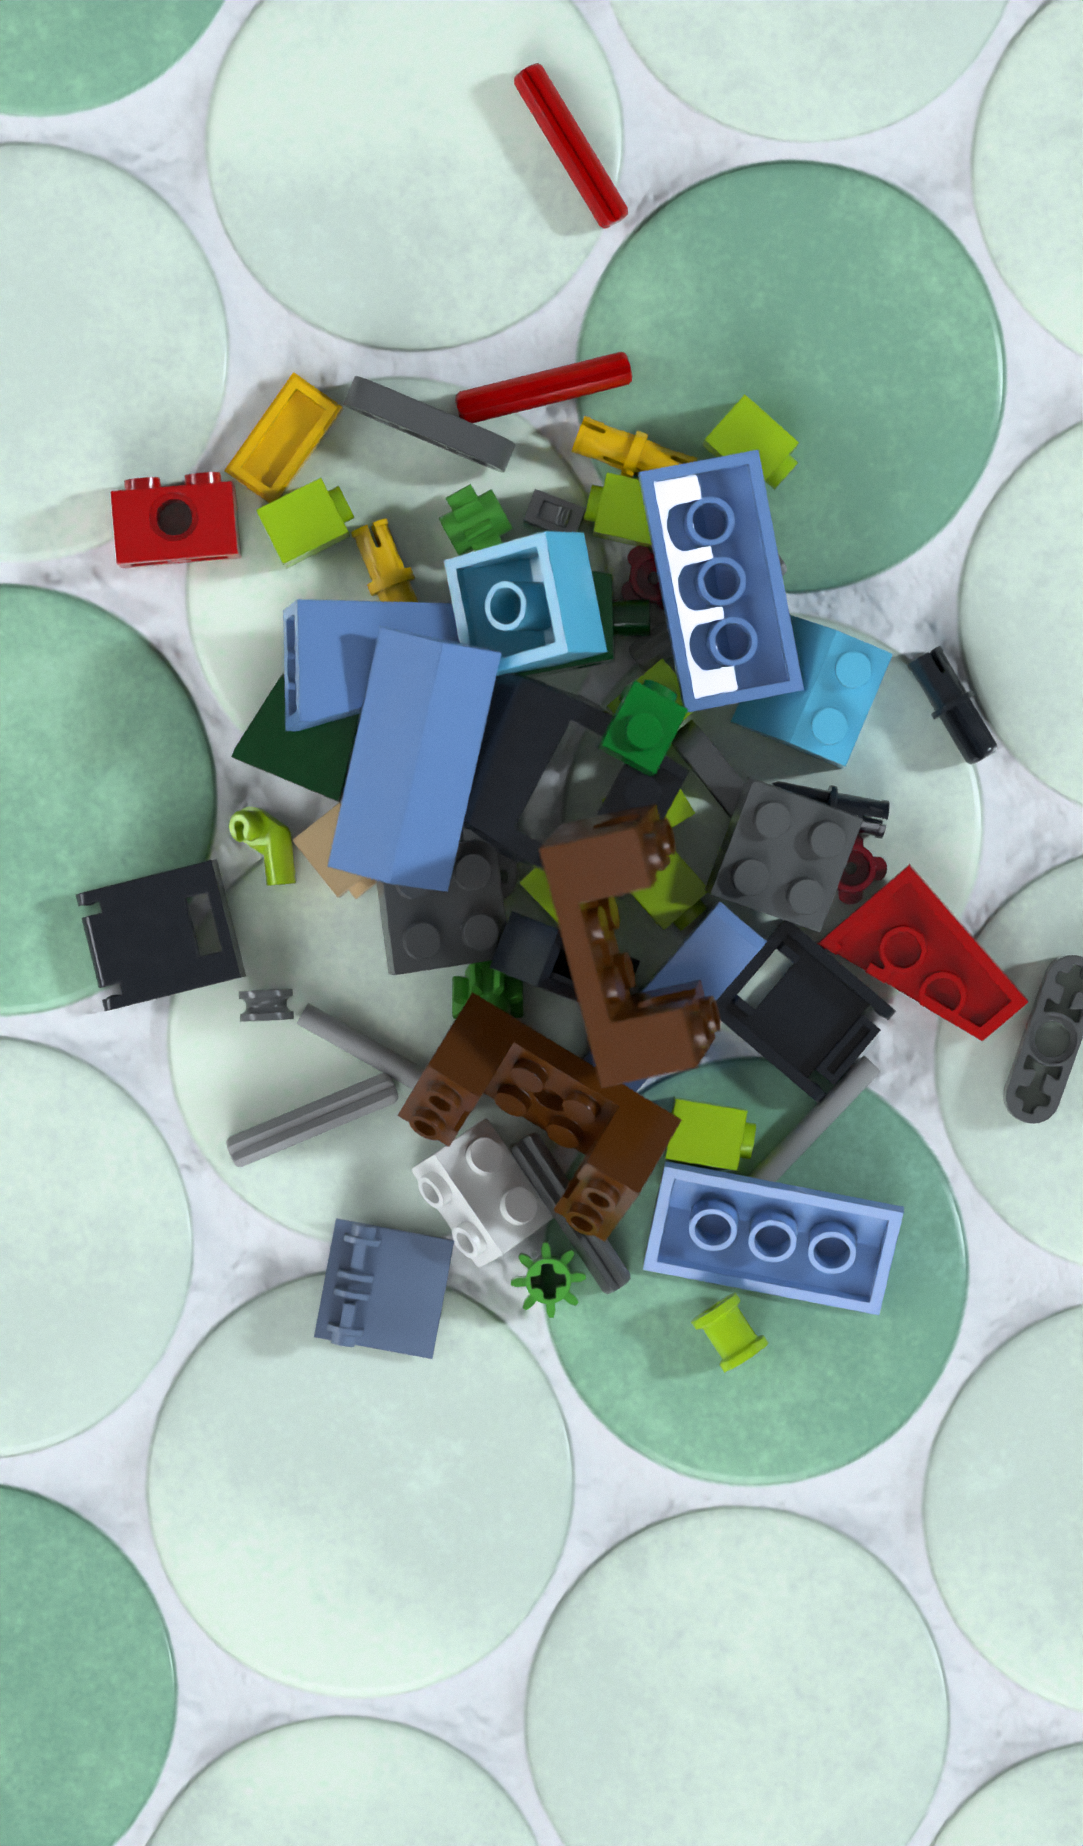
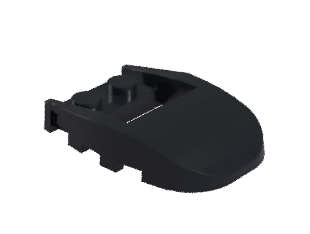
(517, 744)

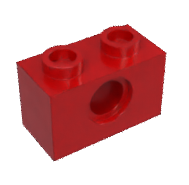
(209, 538)

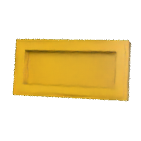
(283, 439)

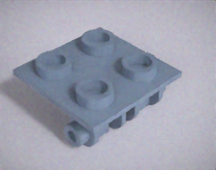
(383, 1289)

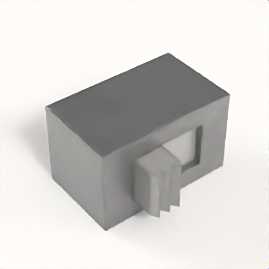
(553, 513)

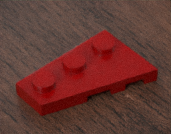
(924, 951)

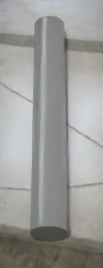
(360, 1046)
(816, 1121)

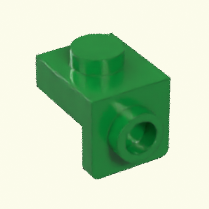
(643, 726)

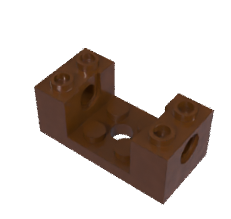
(627, 1033)
(555, 1091)

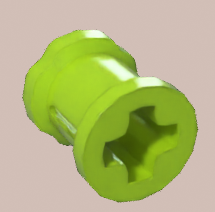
(729, 1332)

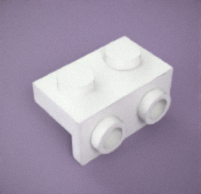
(481, 1194)

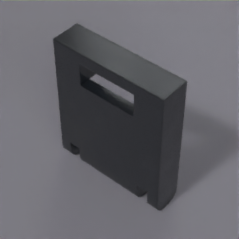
(150, 938)
(808, 1016)

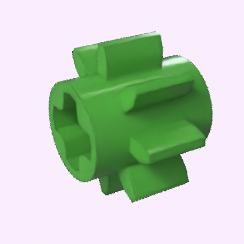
(474, 520)
(490, 985)
(560, 1267)

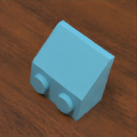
(528, 601)
(839, 688)

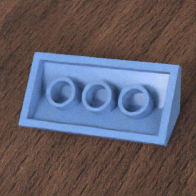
(721, 581)
(413, 759)
(772, 1237)

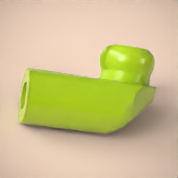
(269, 838)

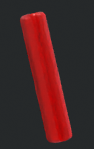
(570, 145)
(544, 387)

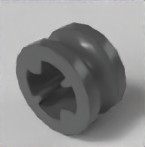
(266, 1005)

